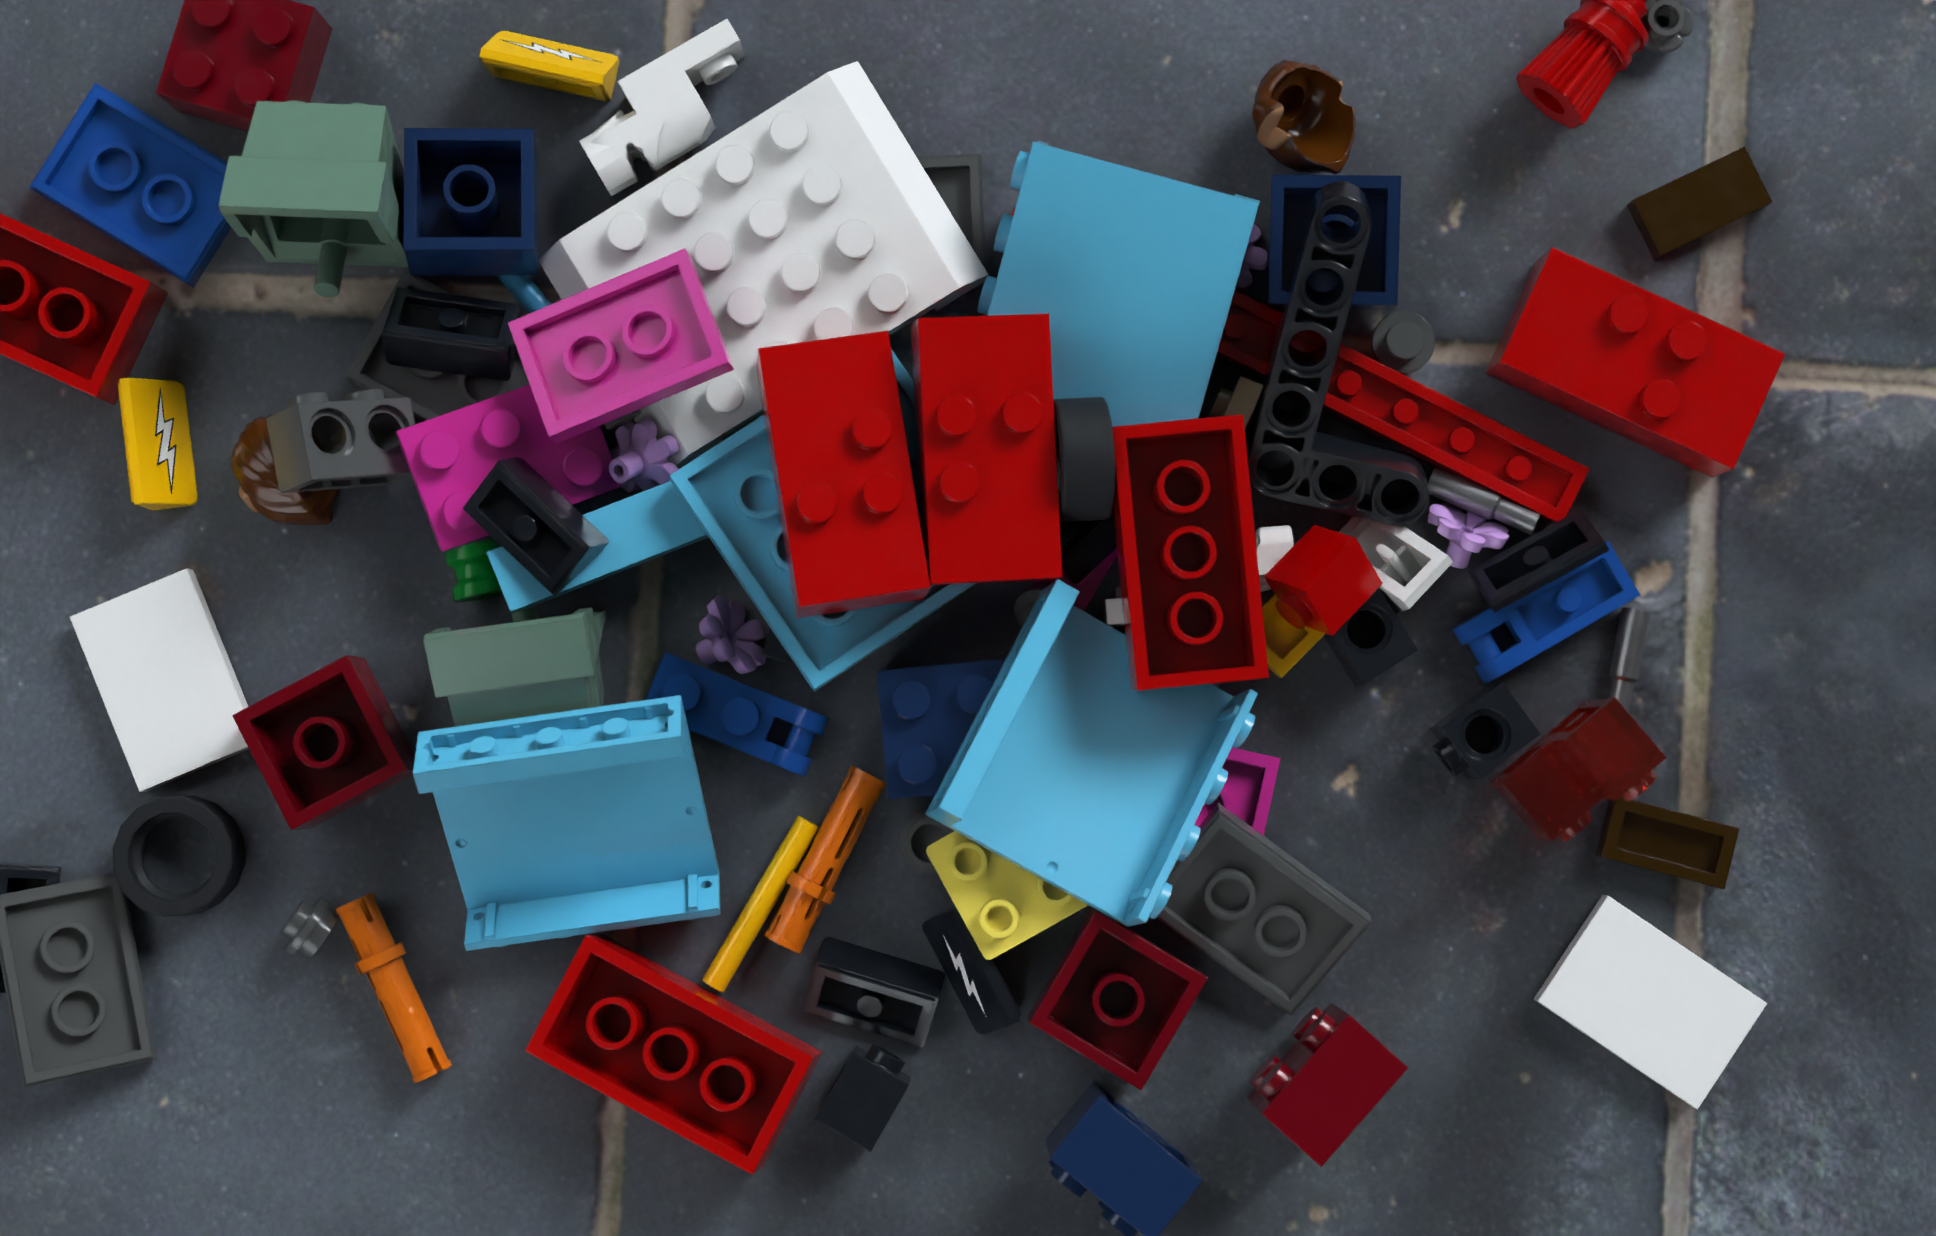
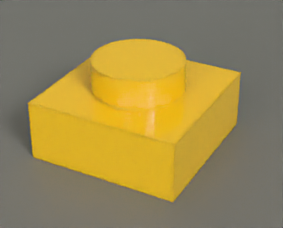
(1283, 641)

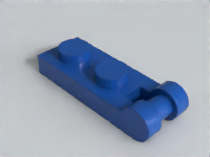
(1548, 614)
(738, 713)

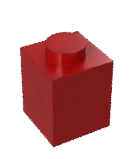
(1322, 580)

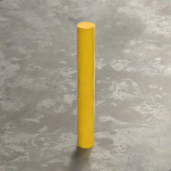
(760, 904)

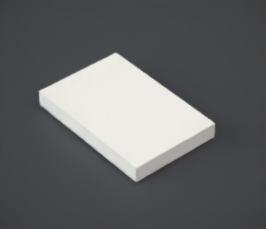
(164, 678)
(1650, 1001)

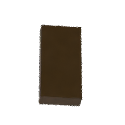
(1699, 203)
(1667, 842)

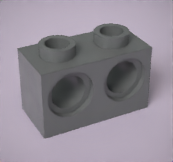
(347, 452)

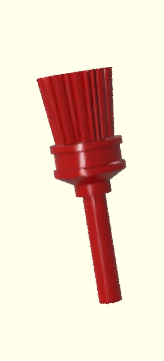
(1584, 58)

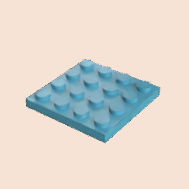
(738, 509)

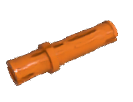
(820, 869)
(393, 987)

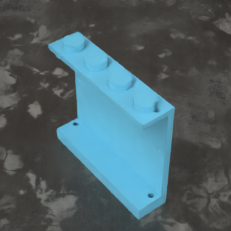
(1129, 276)
(1084, 772)
(573, 821)

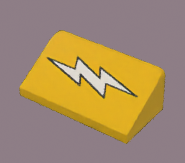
(551, 65)
(157, 443)

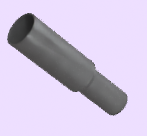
(1480, 500)
(1628, 654)

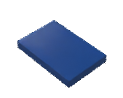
(138, 184)

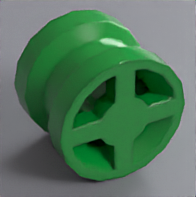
(473, 572)

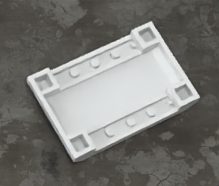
(798, 235)

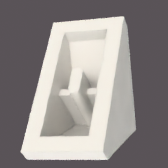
(1400, 559)

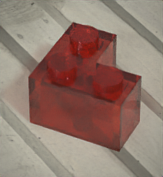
(1583, 759)

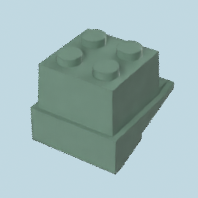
(319, 188)
(518, 666)

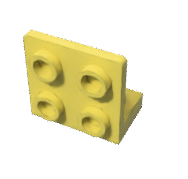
(995, 896)

